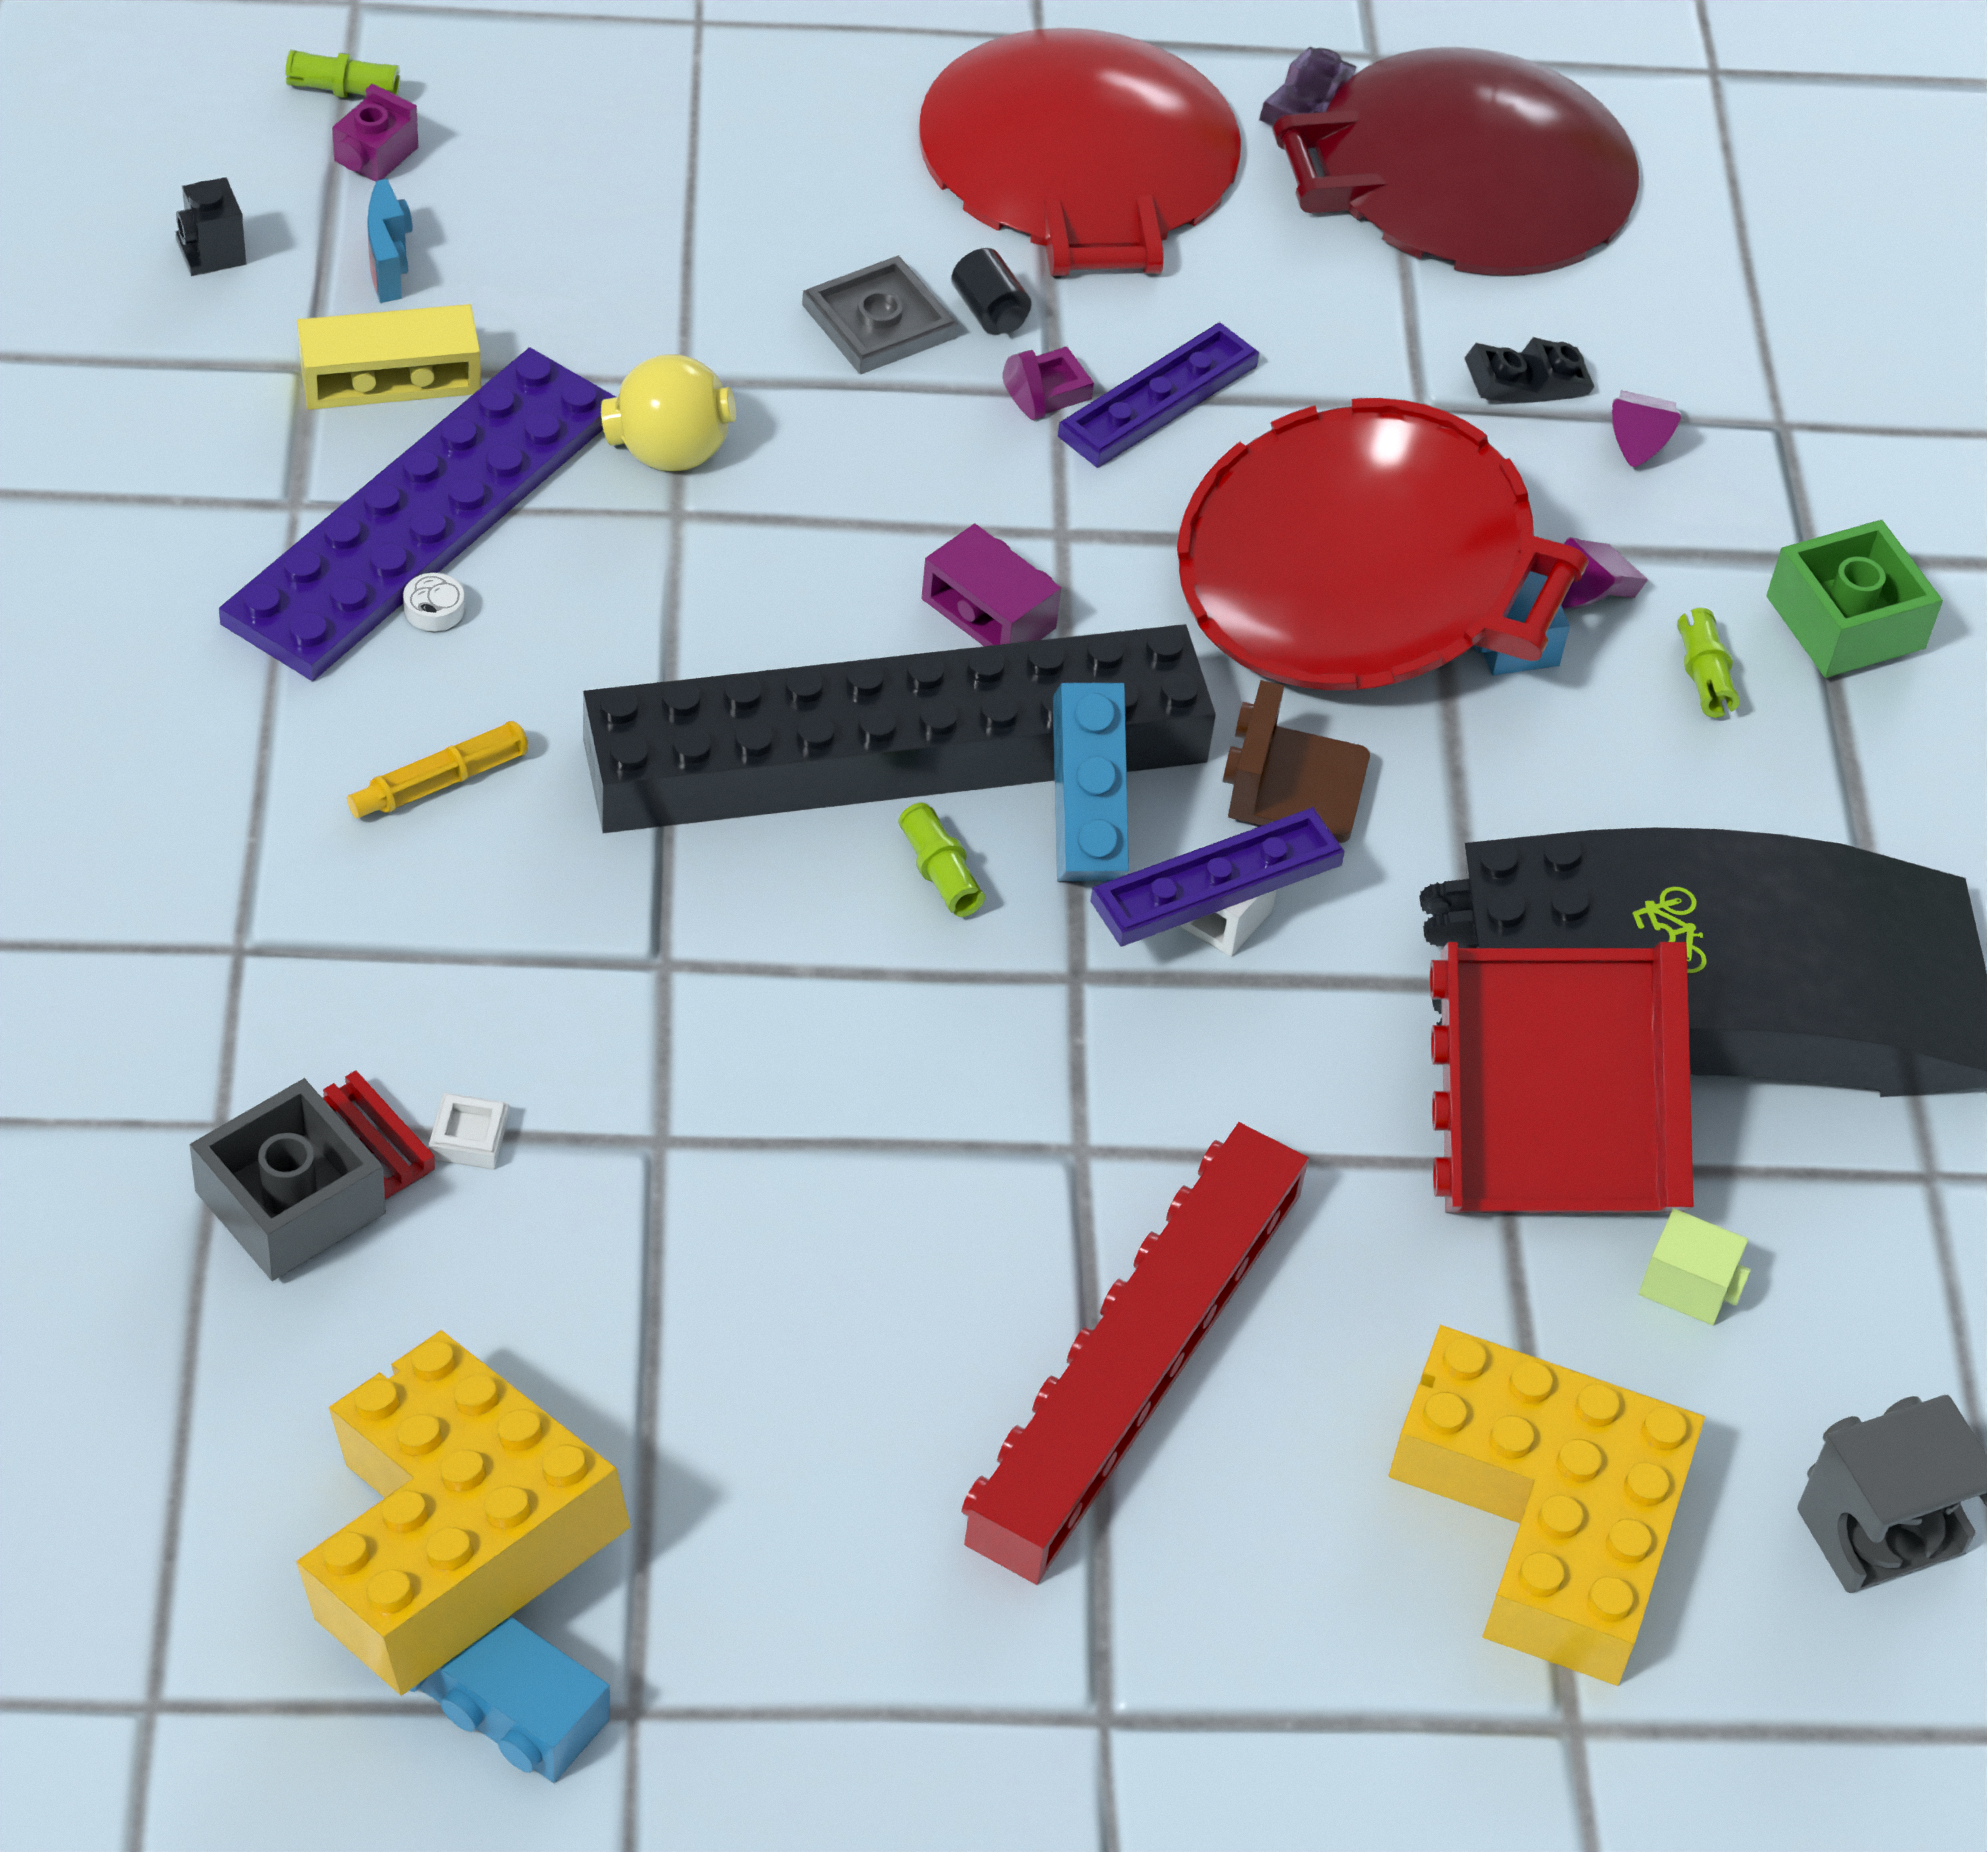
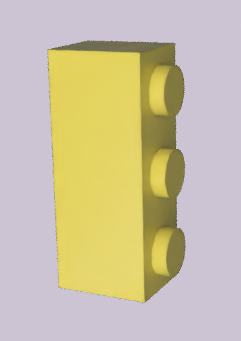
(389, 356)

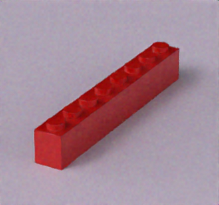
(1133, 1354)

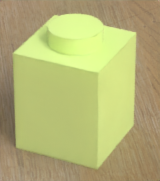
(1696, 1267)

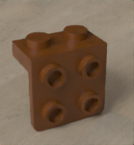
(1291, 770)

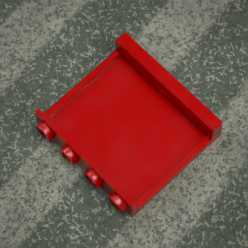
(1563, 1080)

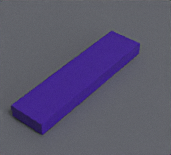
(1158, 394)
(1216, 876)

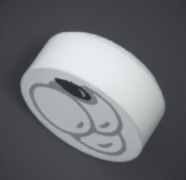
(434, 602)

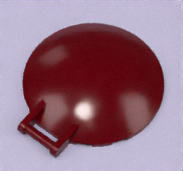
(1468, 160)

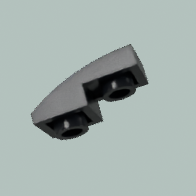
(1537, 374)

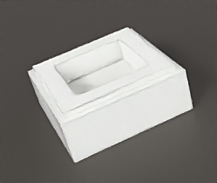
(469, 1130)

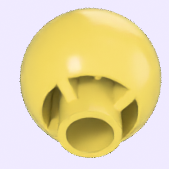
(670, 413)

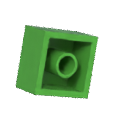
(1853, 598)

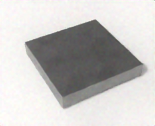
(879, 314)

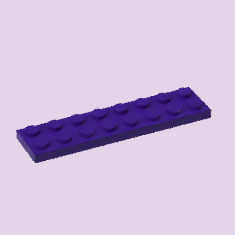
(416, 514)

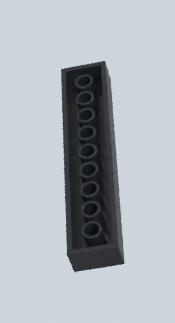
(879, 727)

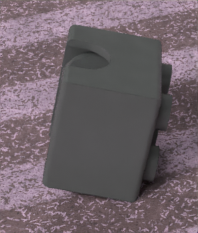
(1894, 1490)

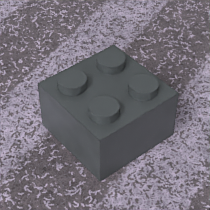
(288, 1179)

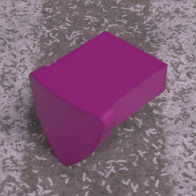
(1046, 381)
(1643, 425)
(1605, 575)

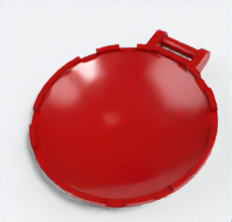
(1080, 144)
(1366, 548)

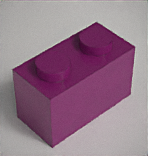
(990, 590)

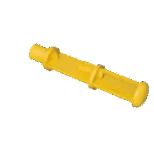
(440, 770)

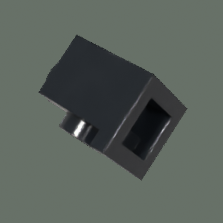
(210, 227)

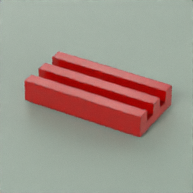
(389, 1123)

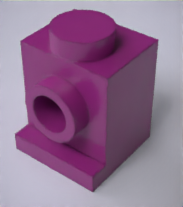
(376, 134)

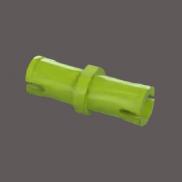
(339, 73)
(1708, 662)
(941, 859)

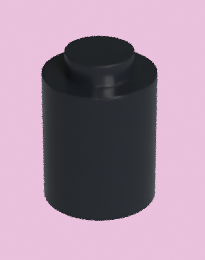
(991, 291)

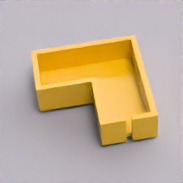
(1579, 1469)
(474, 1517)

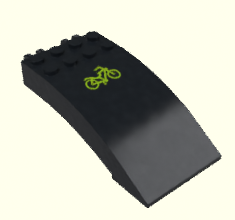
(1795, 945)

